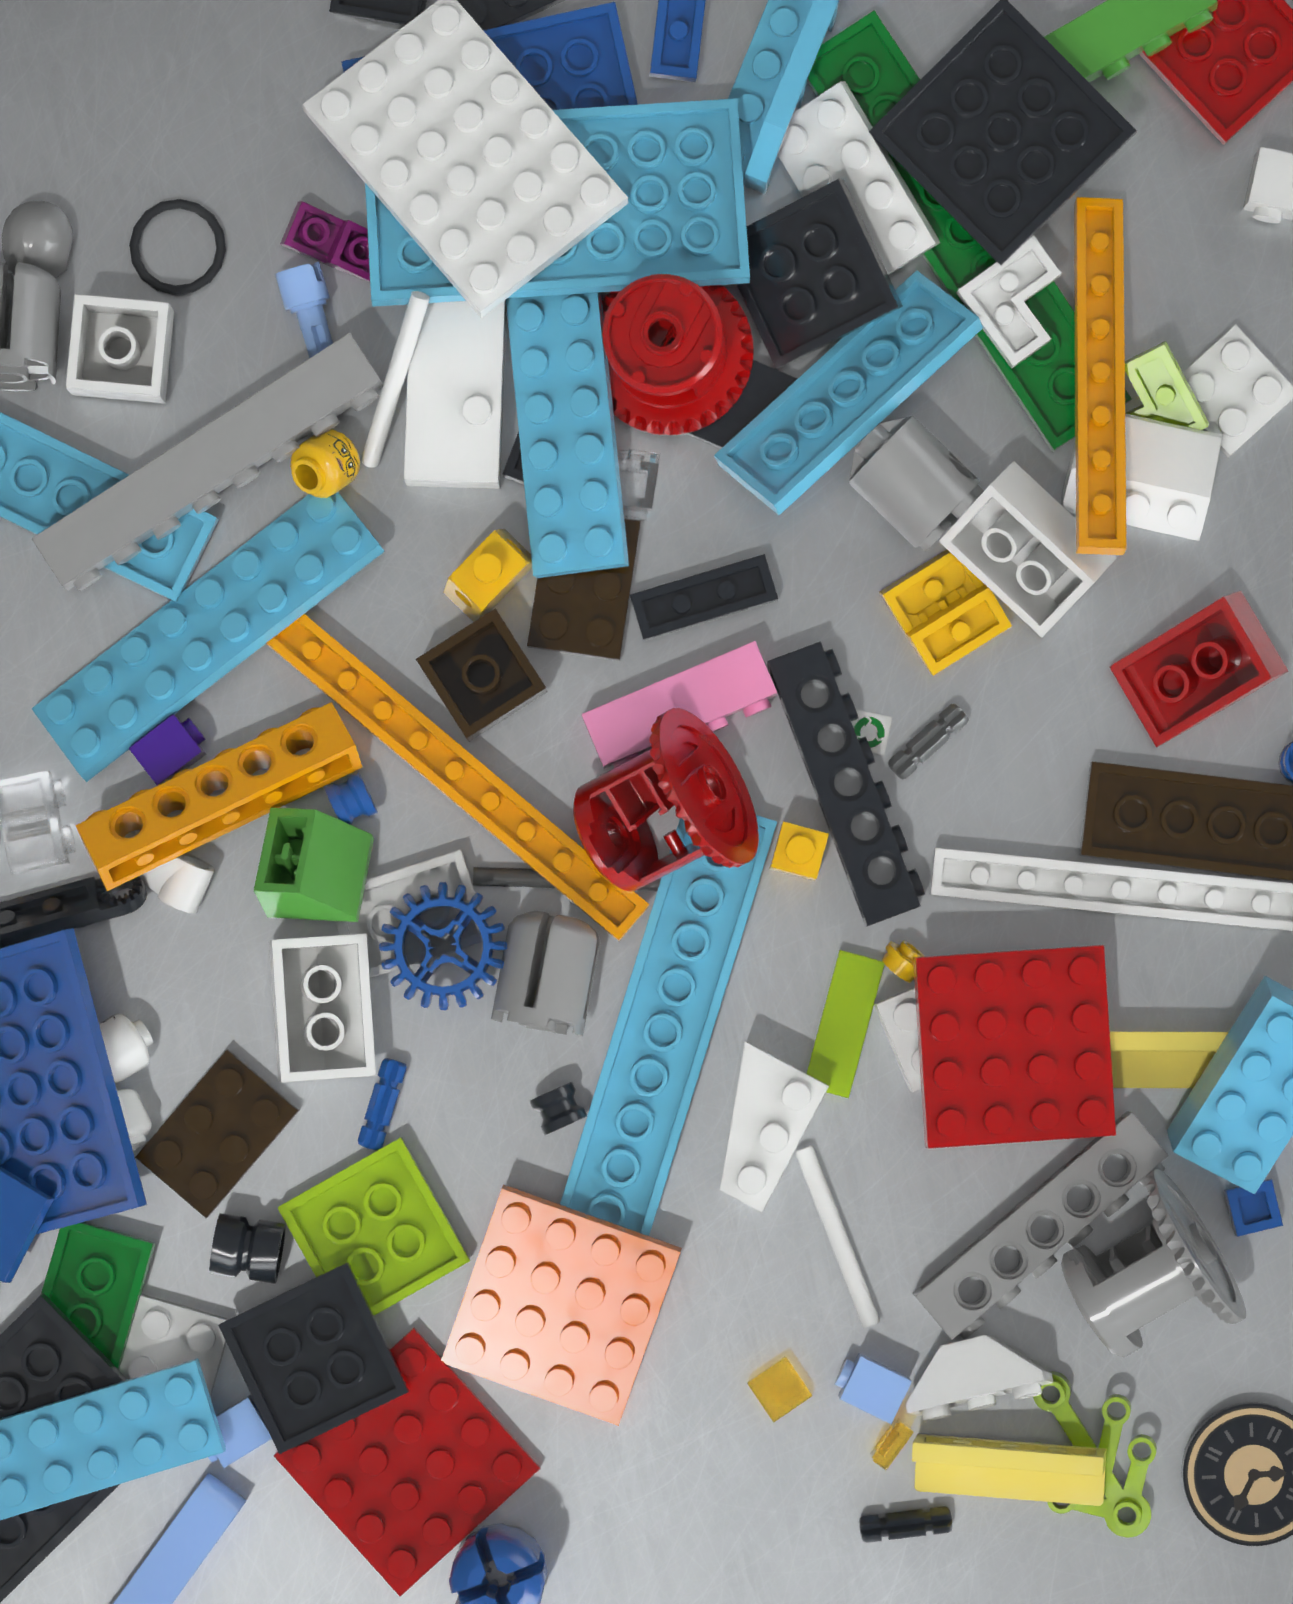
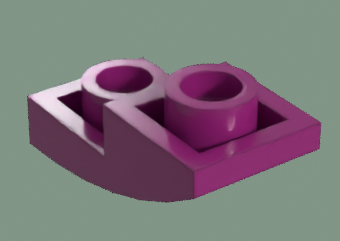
(328, 240)

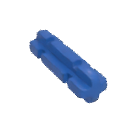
(382, 1104)

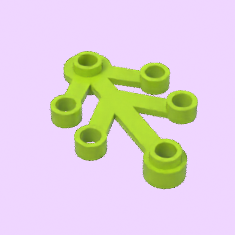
(1115, 1494)

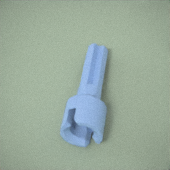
(305, 293)

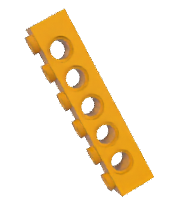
(209, 817)

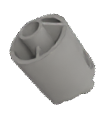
(912, 480)

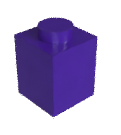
(169, 748)

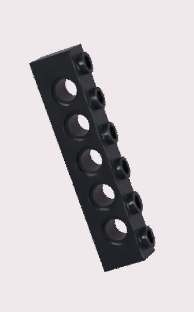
(789, 676)

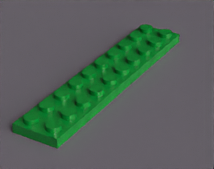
(879, 79)

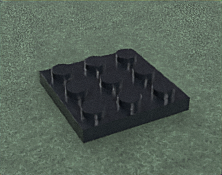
(814, 275)
(313, 1358)

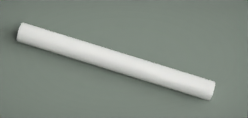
(394, 378)
(837, 1236)

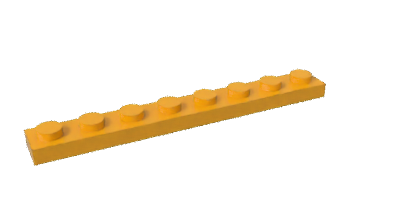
(1099, 376)

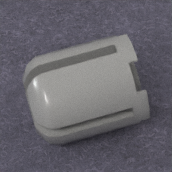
(28, 326)
(547, 972)

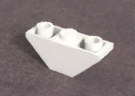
(974, 1375)

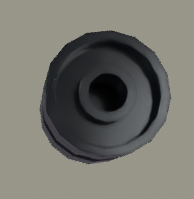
(247, 1248)

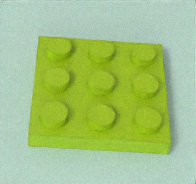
(381, 1223)

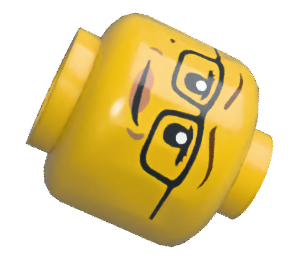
(325, 464)

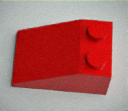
(1198, 668)

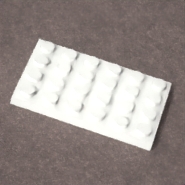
(465, 154)

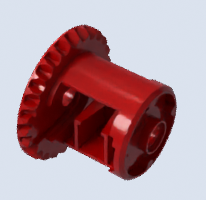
(692, 378)
(683, 770)

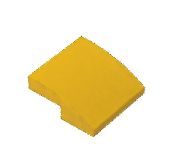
(944, 611)

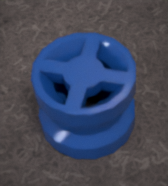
(350, 799)

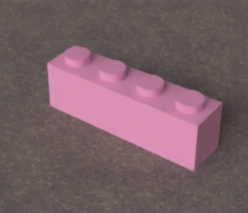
(707, 690)

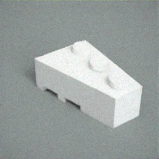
(767, 1124)

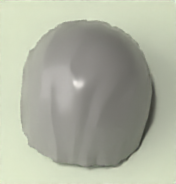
(38, 236)

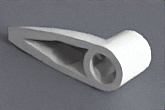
(180, 881)

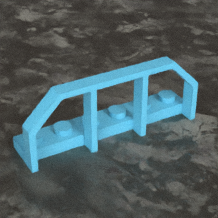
(776, 78)

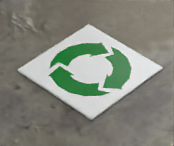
(874, 728)

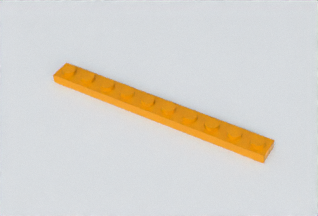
(457, 774)

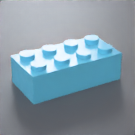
(1244, 1099)

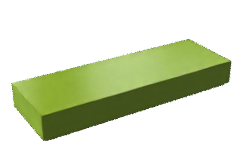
(845, 1021)

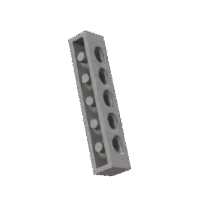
(940, 1292)

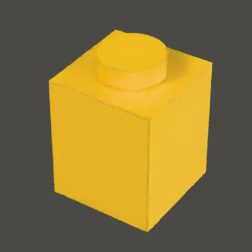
(799, 851)

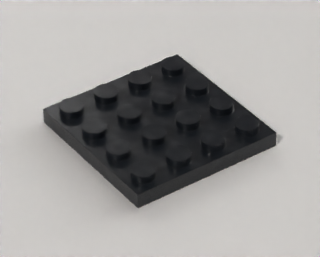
(1002, 131)

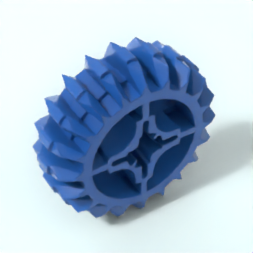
(410, 922)

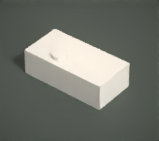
(456, 398)

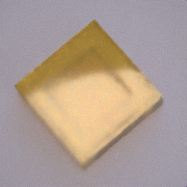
(779, 1389)
(891, 1443)

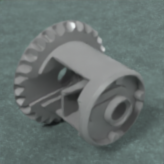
(1152, 1272)

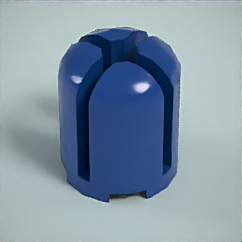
(511, 1552)

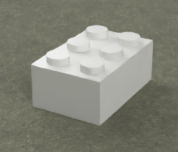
(1025, 549)

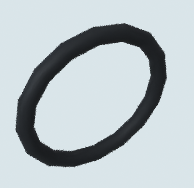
(170, 205)

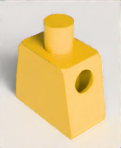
(488, 574)

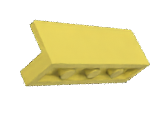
(1161, 1058)
(1009, 1469)

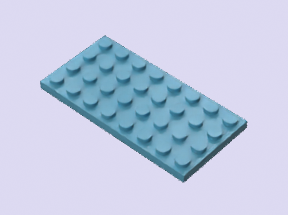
(680, 218)

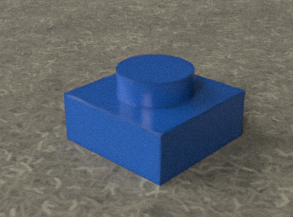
(1253, 1211)

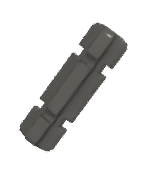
(928, 741)

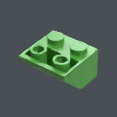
(312, 866)

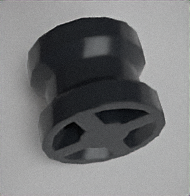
(558, 1108)

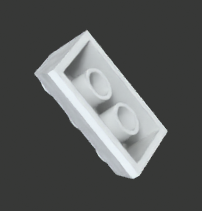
(1166, 476)
(322, 1008)

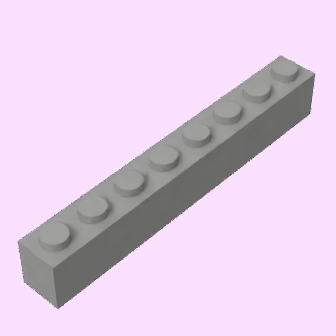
(207, 463)

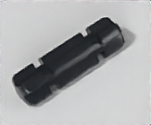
(905, 1524)

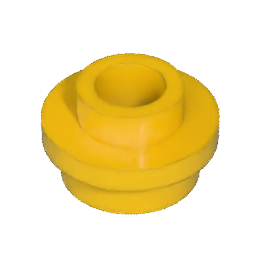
(900, 959)

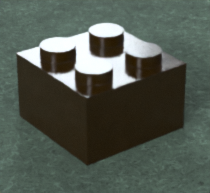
(482, 675)

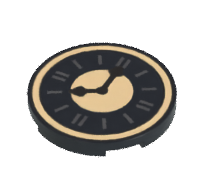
(1242, 1474)

